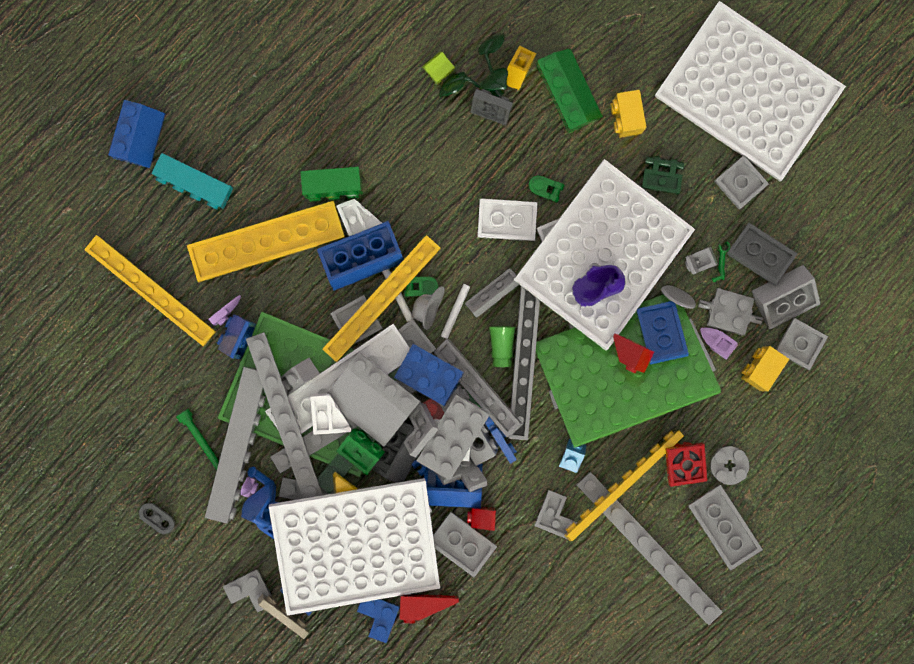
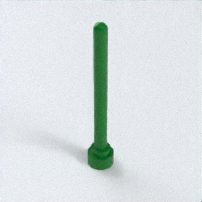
(186, 418)

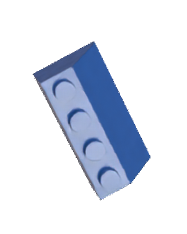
(360, 255)

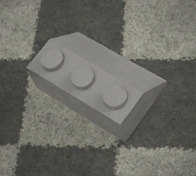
(789, 298)

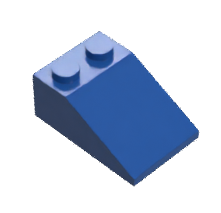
(234, 340)

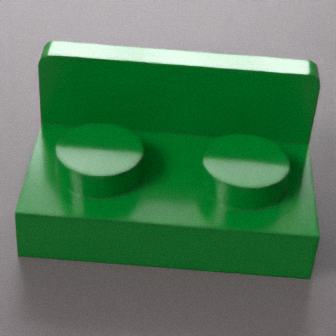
(360, 451)

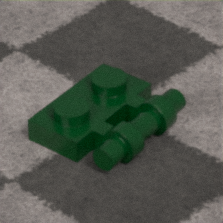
(662, 181)

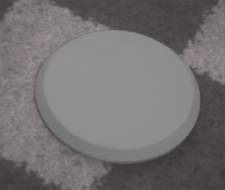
(678, 296)

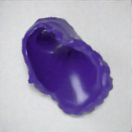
(598, 284)

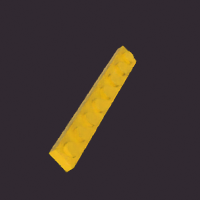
(150, 290)
(381, 298)
(617, 490)

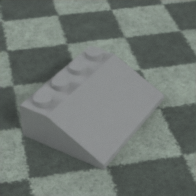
(372, 399)

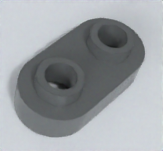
(157, 518)

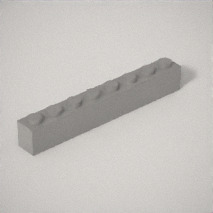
(524, 361)
(236, 447)

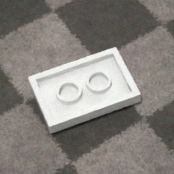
(507, 219)

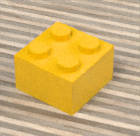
(628, 113)
(764, 368)

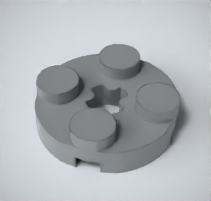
(721, 457)

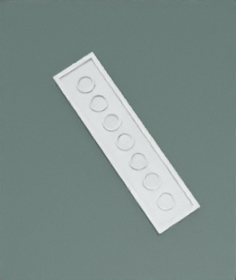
(385, 350)

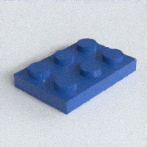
(662, 332)
(429, 375)

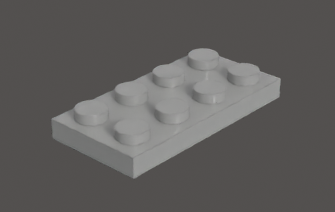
(454, 437)
(725, 527)

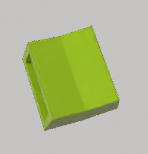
(438, 67)

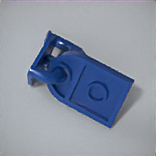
(257, 505)

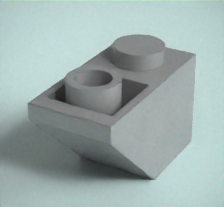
(299, 375)

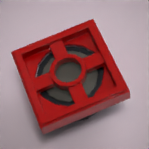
(684, 463)

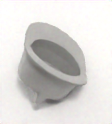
(427, 306)

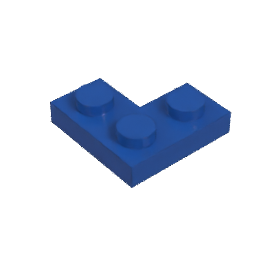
(384, 615)

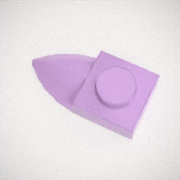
(222, 315)
(719, 342)
(249, 487)

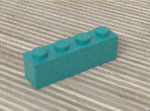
(191, 180)

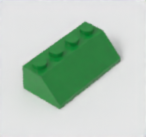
(568, 89)

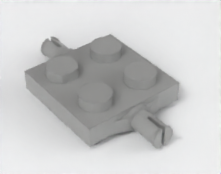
(730, 312)

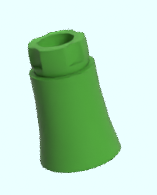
(502, 345)

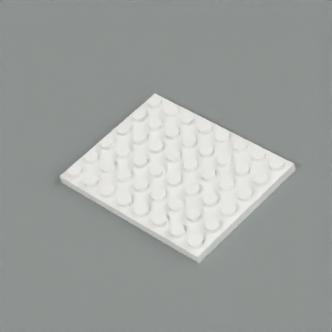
(750, 91)
(605, 225)
(354, 546)

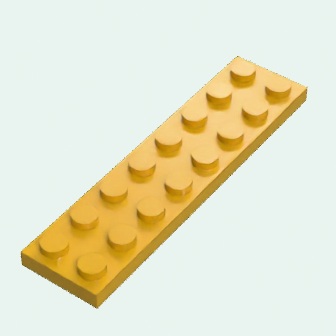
(265, 241)

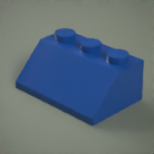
(136, 134)
(452, 494)

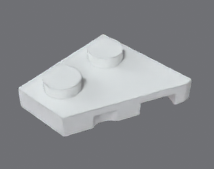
(356, 217)
(327, 416)

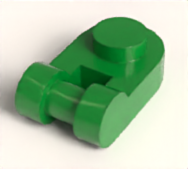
(539, 185)
(427, 286)

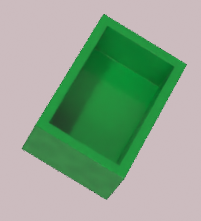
(332, 183)

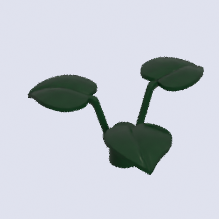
(493, 83)

